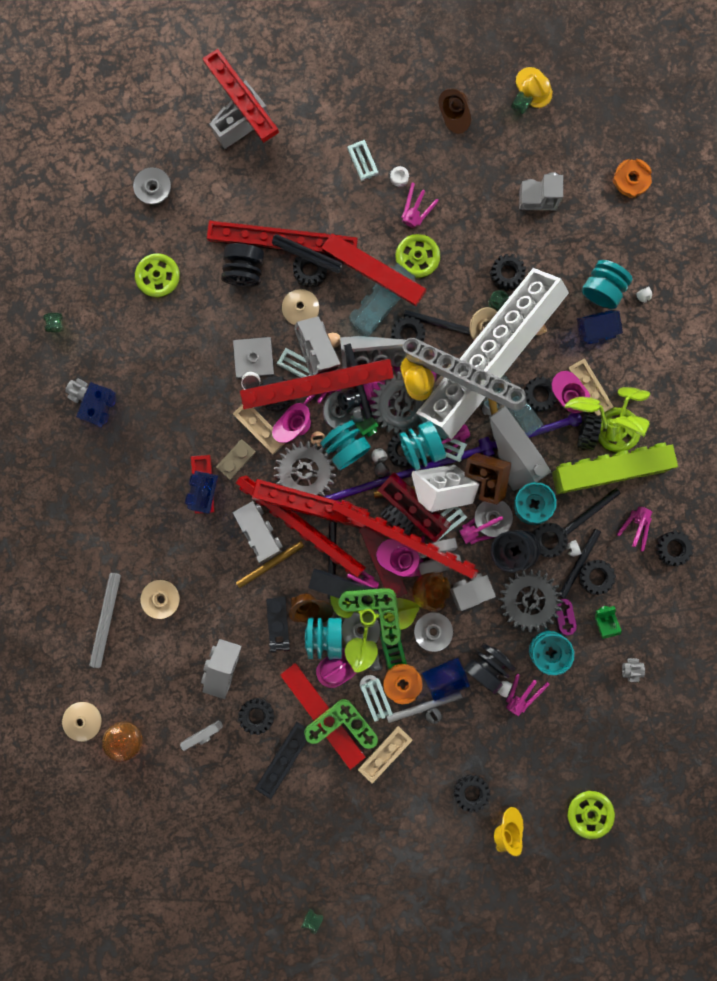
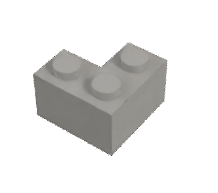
(543, 194)
(472, 593)
(220, 668)

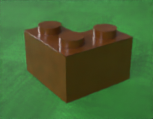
(493, 475)

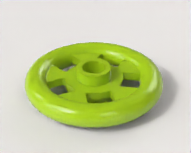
(429, 244)
(141, 273)
(620, 445)
(581, 828)

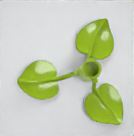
(615, 426)
(363, 653)

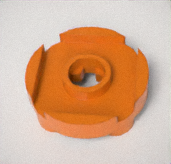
(628, 187)
(411, 690)

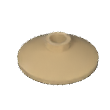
(294, 314)
(481, 317)
(150, 597)
(91, 721)

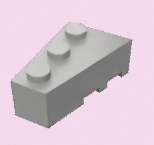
(230, 124)
(316, 346)
(258, 532)

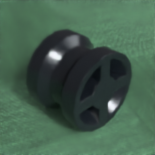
(349, 399)

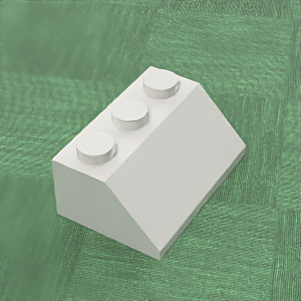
(444, 487)

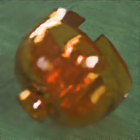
(431, 591)
(128, 736)

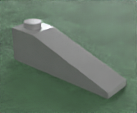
(374, 349)
(517, 448)

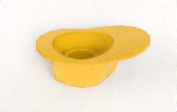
(534, 85)
(417, 380)
(509, 834)

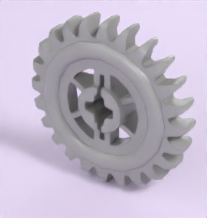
(305, 452)

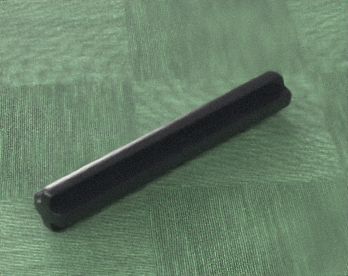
(307, 253)

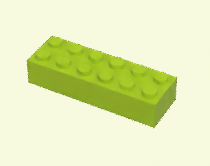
(614, 469)

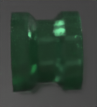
(522, 102)
(499, 297)
(53, 322)
(312, 921)

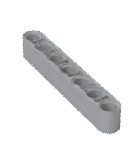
(468, 381)

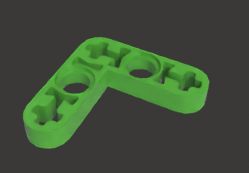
(382, 605)
(340, 718)

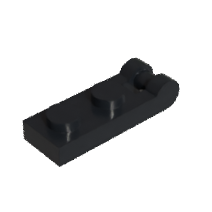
(278, 624)

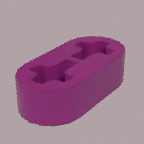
(569, 617)

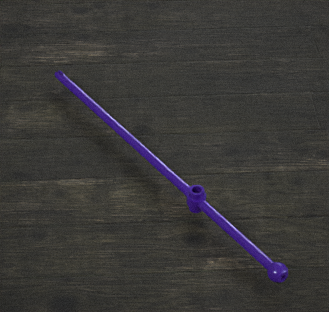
(485, 447)

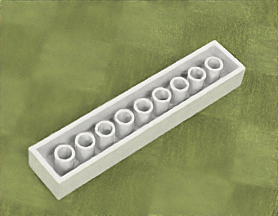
(495, 349)

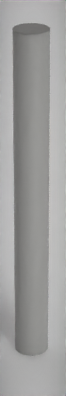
(423, 707)

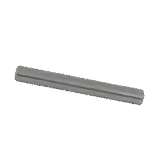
(105, 620)

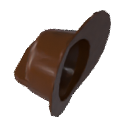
(455, 110)
(307, 606)

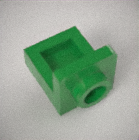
(367, 427)
(607, 622)

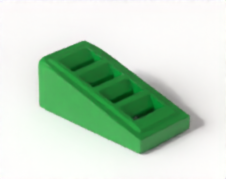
(393, 649)

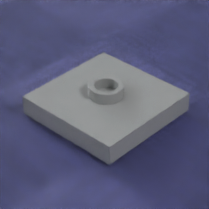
(253, 356)
(201, 736)

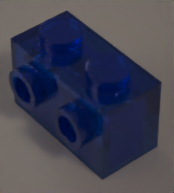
(600, 326)
(96, 405)
(201, 492)
(446, 679)

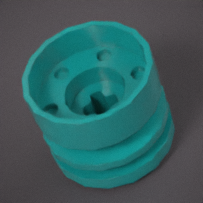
(607, 284)
(344, 443)
(422, 445)
(537, 493)
(324, 638)
(559, 660)

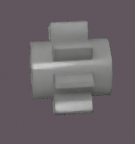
(76, 390)
(633, 670)

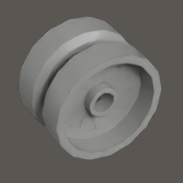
(433, 565)

